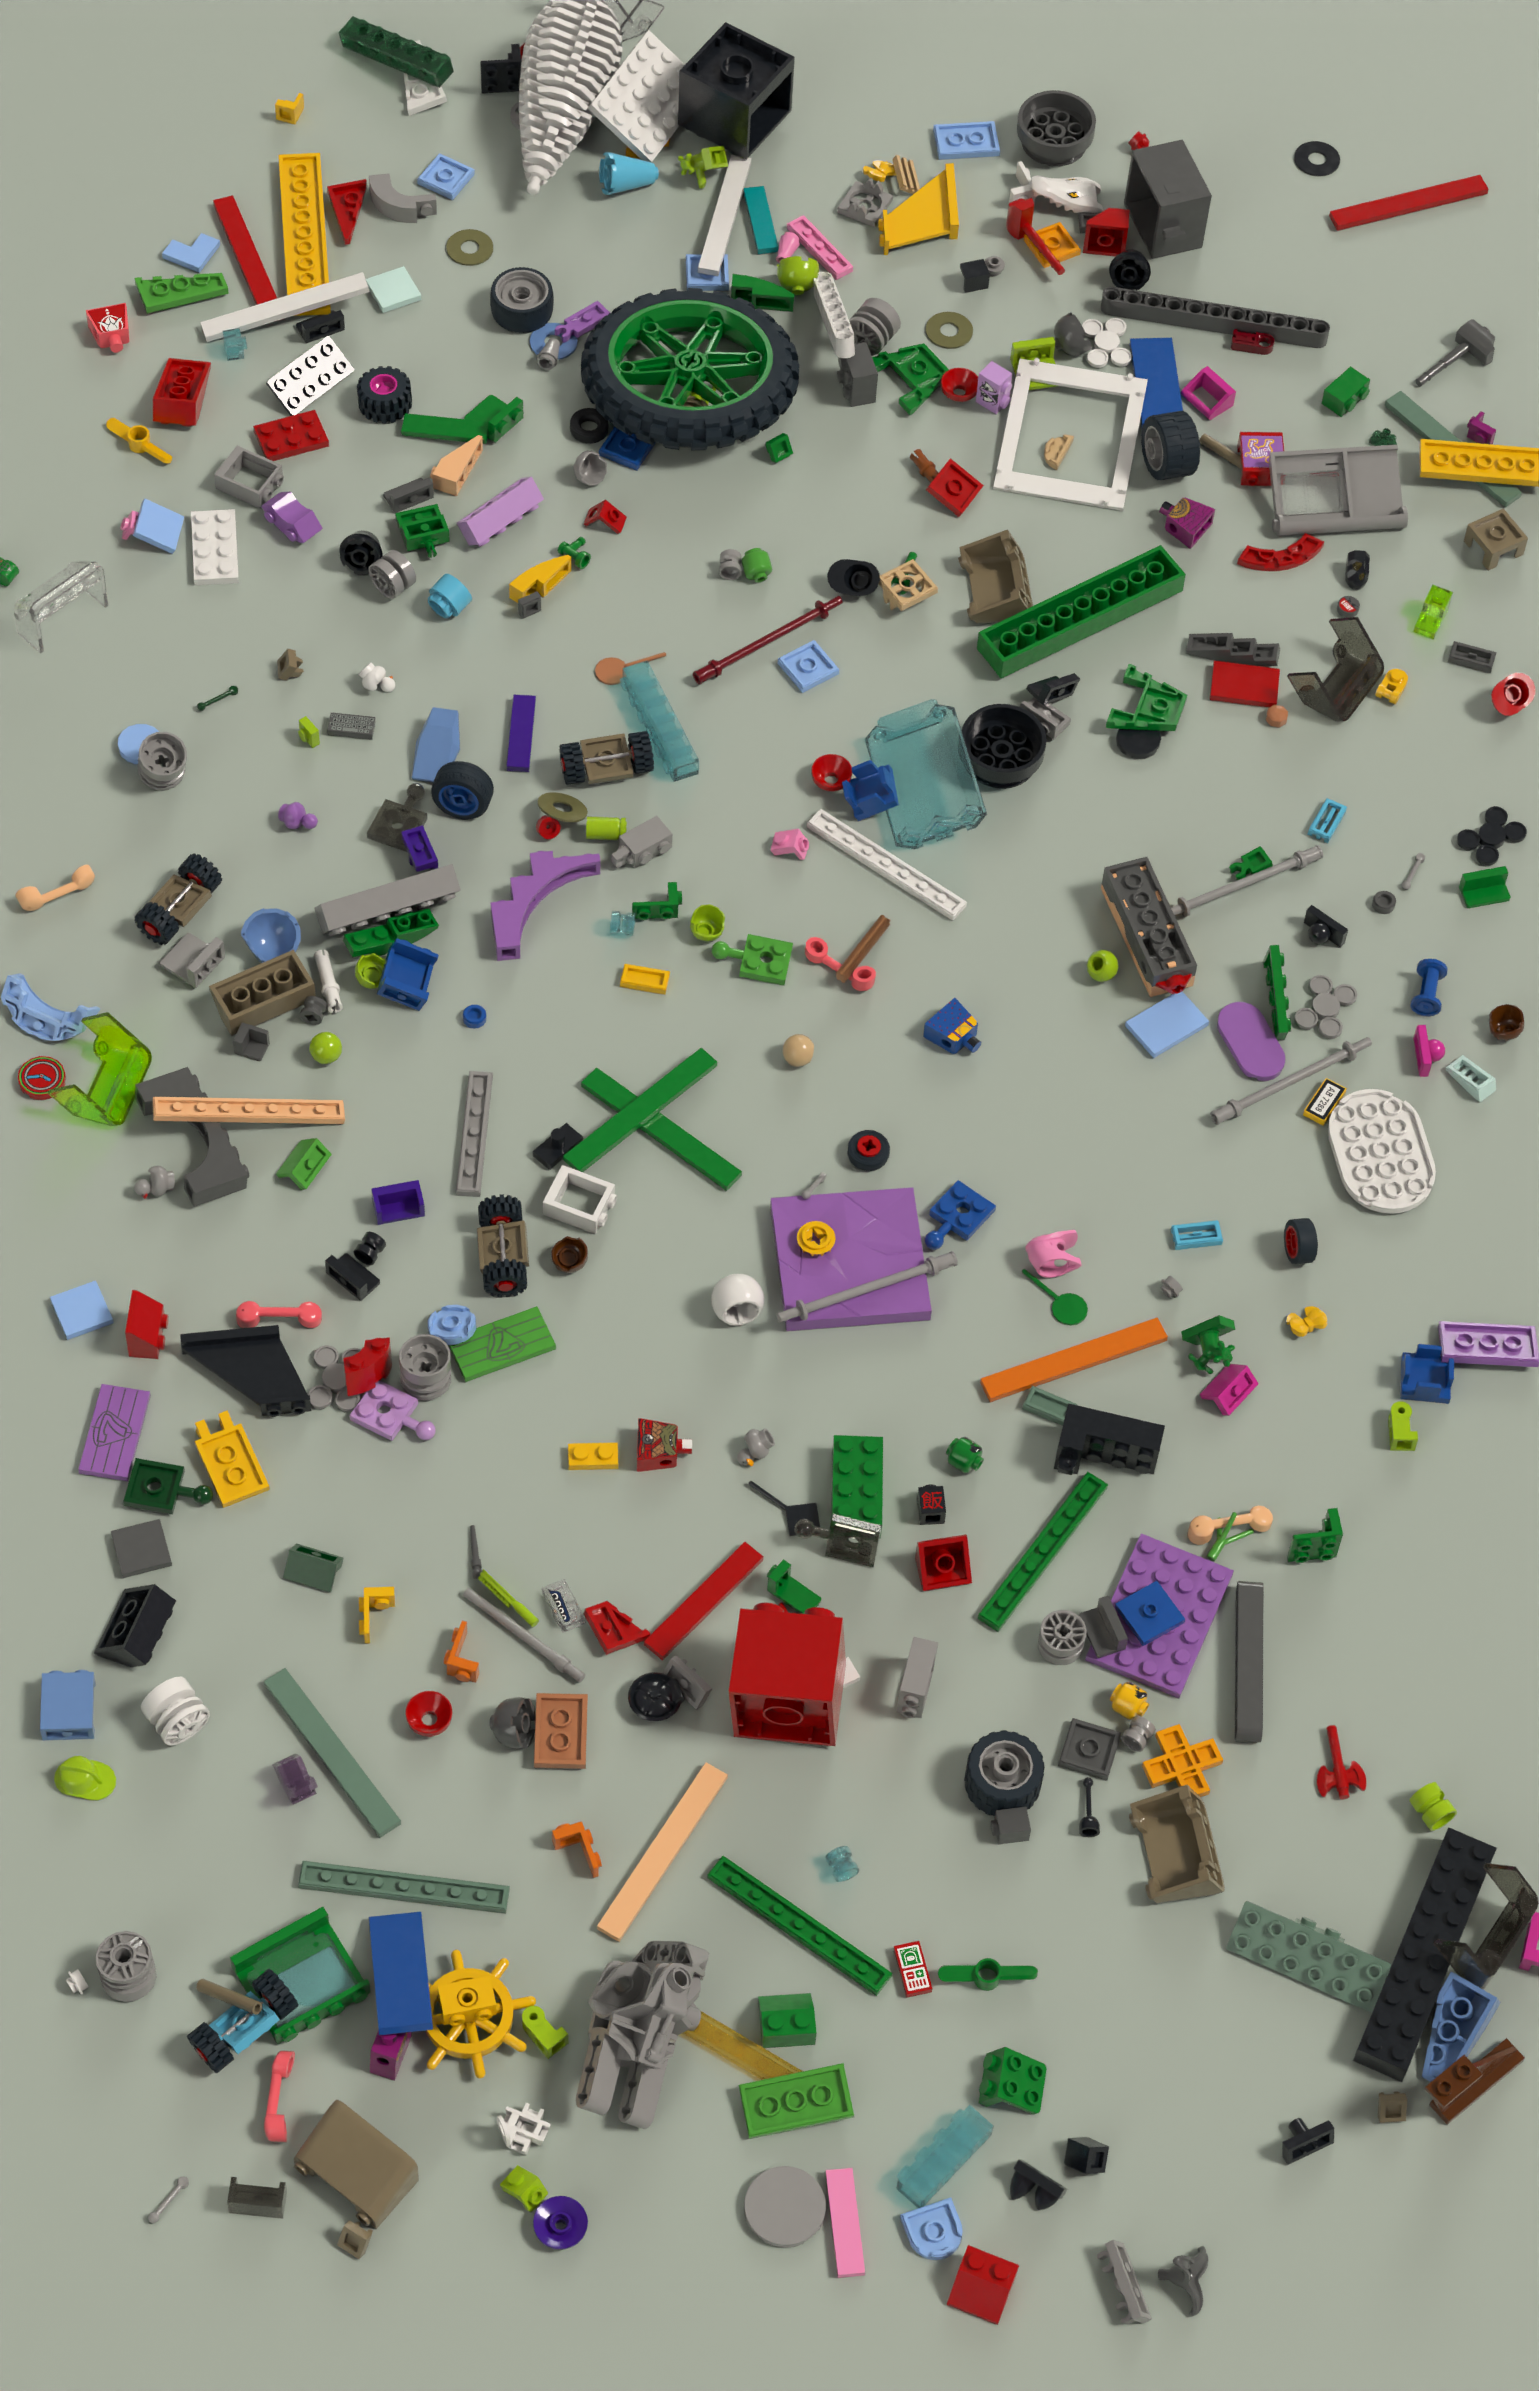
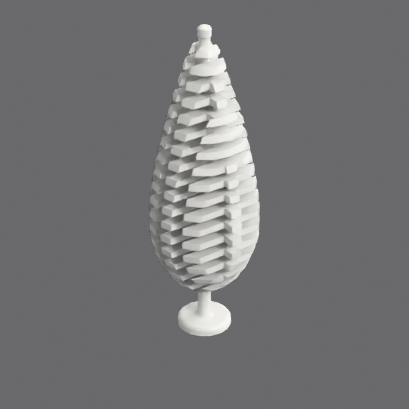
(563, 68)

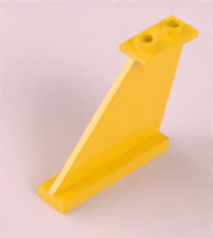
(924, 215)

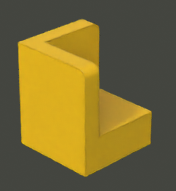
(288, 110)

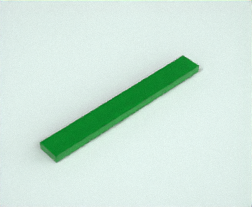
(640, 1110)
(665, 1131)
(1042, 1551)
(799, 1925)

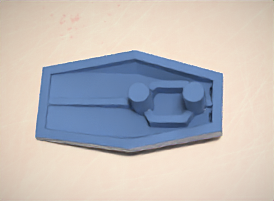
(436, 744)

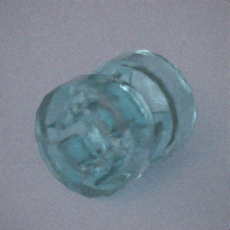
(628, 923)
(842, 1863)

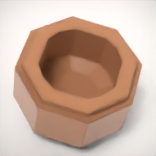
(1277, 716)

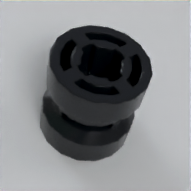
(370, 1247)

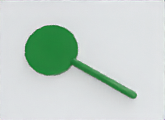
(1066, 1308)

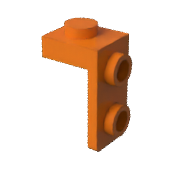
(460, 1668)
(575, 1833)

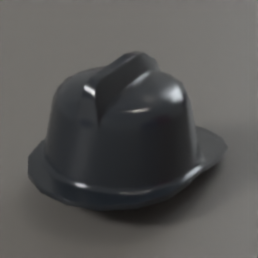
(853, 577)

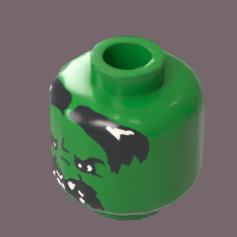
(965, 1454)

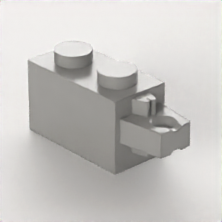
(642, 843)

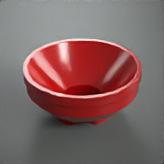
(959, 379)
(834, 766)
(429, 1703)

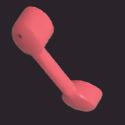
(816, 952)
(249, 1314)
(275, 2123)

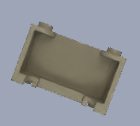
(996, 578)
(1178, 1845)
(358, 2163)

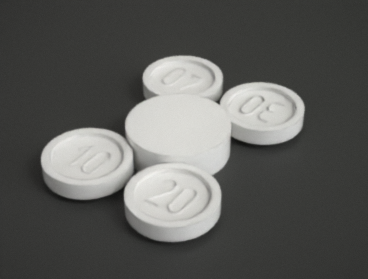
(1107, 342)

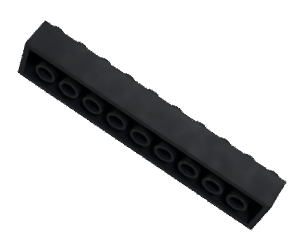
(1419, 1965)

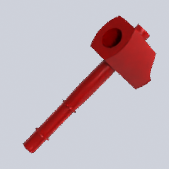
(1020, 224)

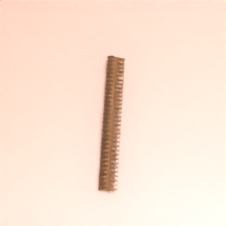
(862, 948)

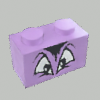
(994, 387)

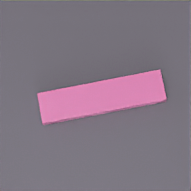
(820, 247)
(845, 2223)

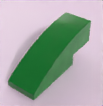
(761, 293)

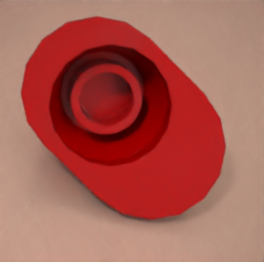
(1513, 694)

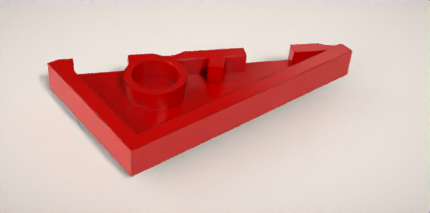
(346, 203)

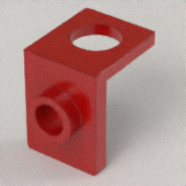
(607, 514)

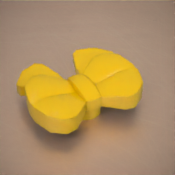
(882, 170)
(1314, 1319)

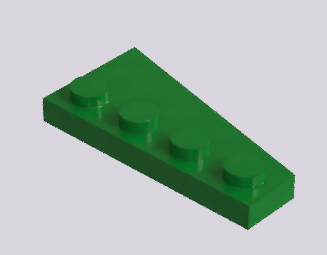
(1274, 962)

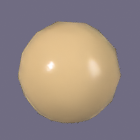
(798, 1050)

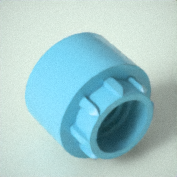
(448, 596)

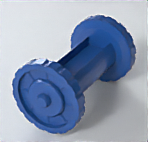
(1431, 971)

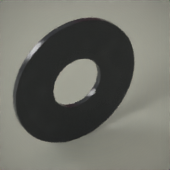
(1331, 154)

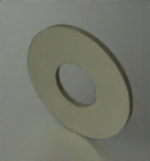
(457, 239)
(961, 322)
(546, 802)

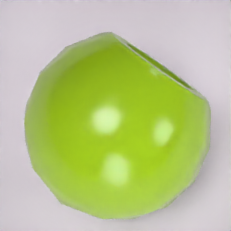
(1102, 965)
(325, 1047)

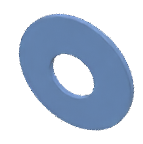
(537, 340)

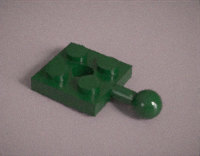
(165, 1497)

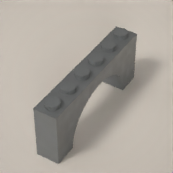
(221, 1169)

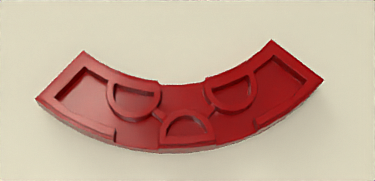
(1271, 560)

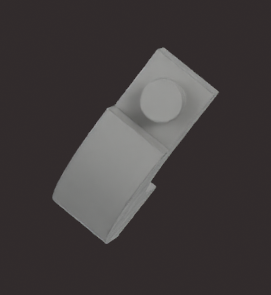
(396, 205)

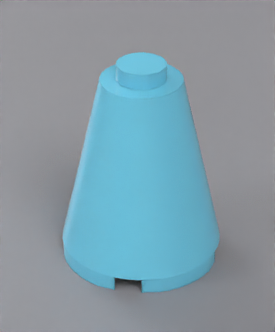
(625, 173)

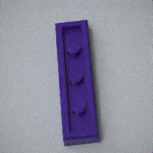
(521, 733)

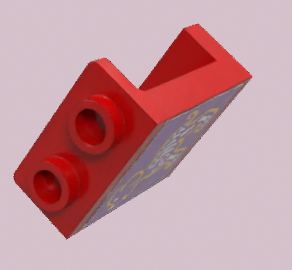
(1254, 456)

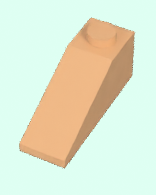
(456, 466)

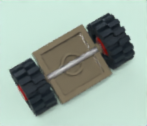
(606, 758)
(178, 899)
(502, 1246)

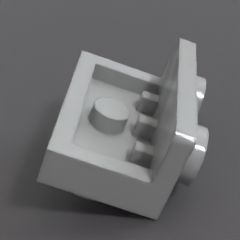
(1050, 717)

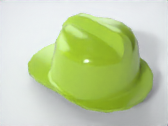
(85, 1778)

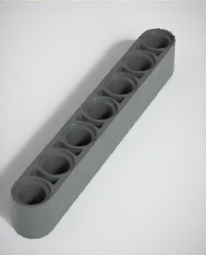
(1249, 1661)

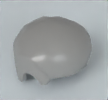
(590, 468)

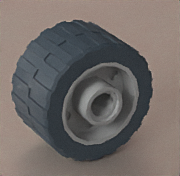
(1170, 445)
(1004, 1772)

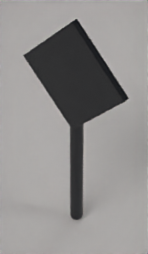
(793, 1513)

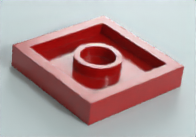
(954, 487)

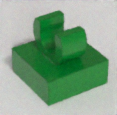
(779, 447)

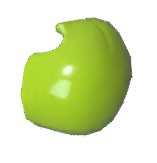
(707, 923)
(369, 970)

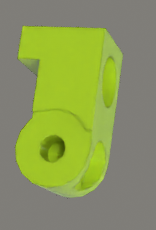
(1400, 1435)
(542, 2032)

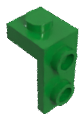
(660, 909)
(789, 1589)

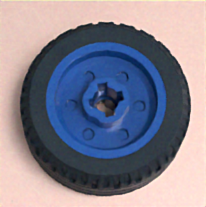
(462, 790)

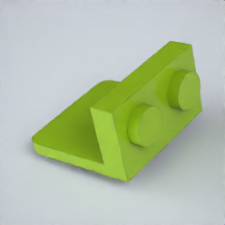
(1031, 349)

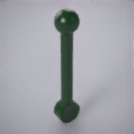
(233, 690)

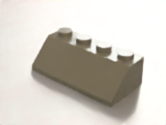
(262, 992)

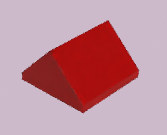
(943, 1562)

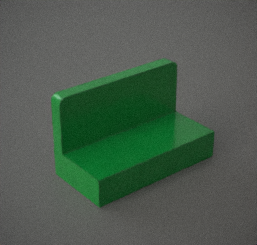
(1484, 887)

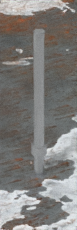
(561, 1662)

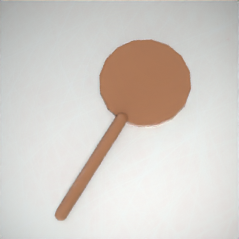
(611, 669)

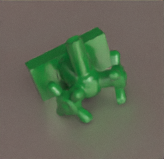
(1207, 1336)

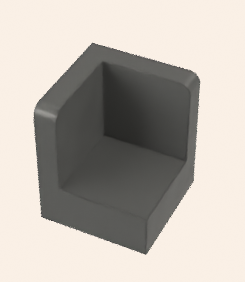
(251, 1042)

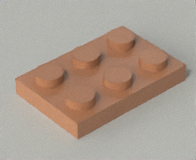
(560, 1731)

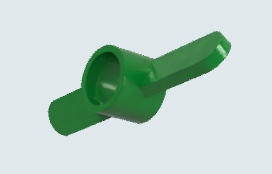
(969, 1973)

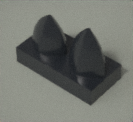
(1027, 2177)

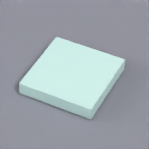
(393, 289)

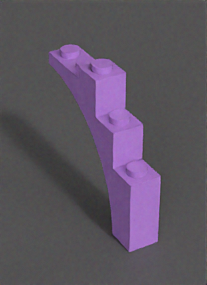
(527, 891)

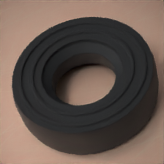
(588, 436)

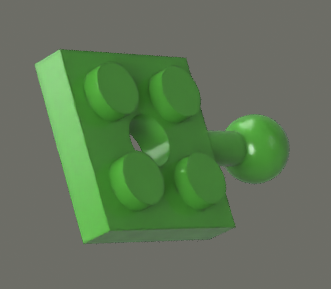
(751, 964)

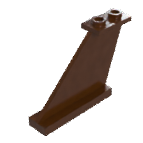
(1468, 2081)

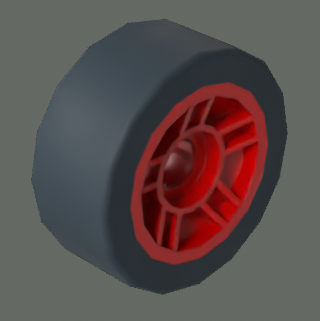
(1300, 1241)

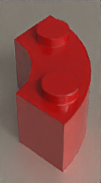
(368, 1366)

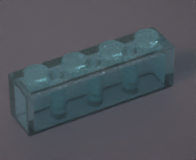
(944, 2156)

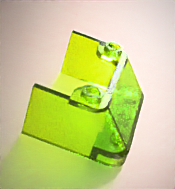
(113, 1089)

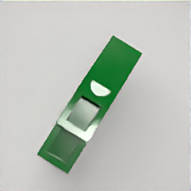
(380, 938)

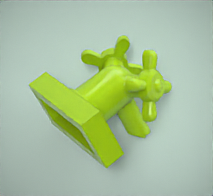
(707, 159)

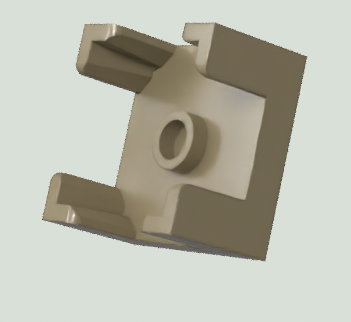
(1496, 536)

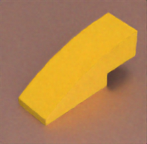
(540, 578)

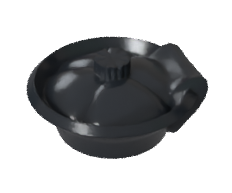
(655, 1696)

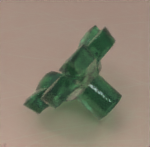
(1383, 438)

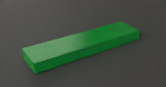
(443, 428)

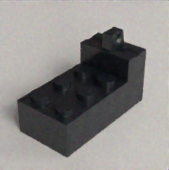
(1108, 1440)

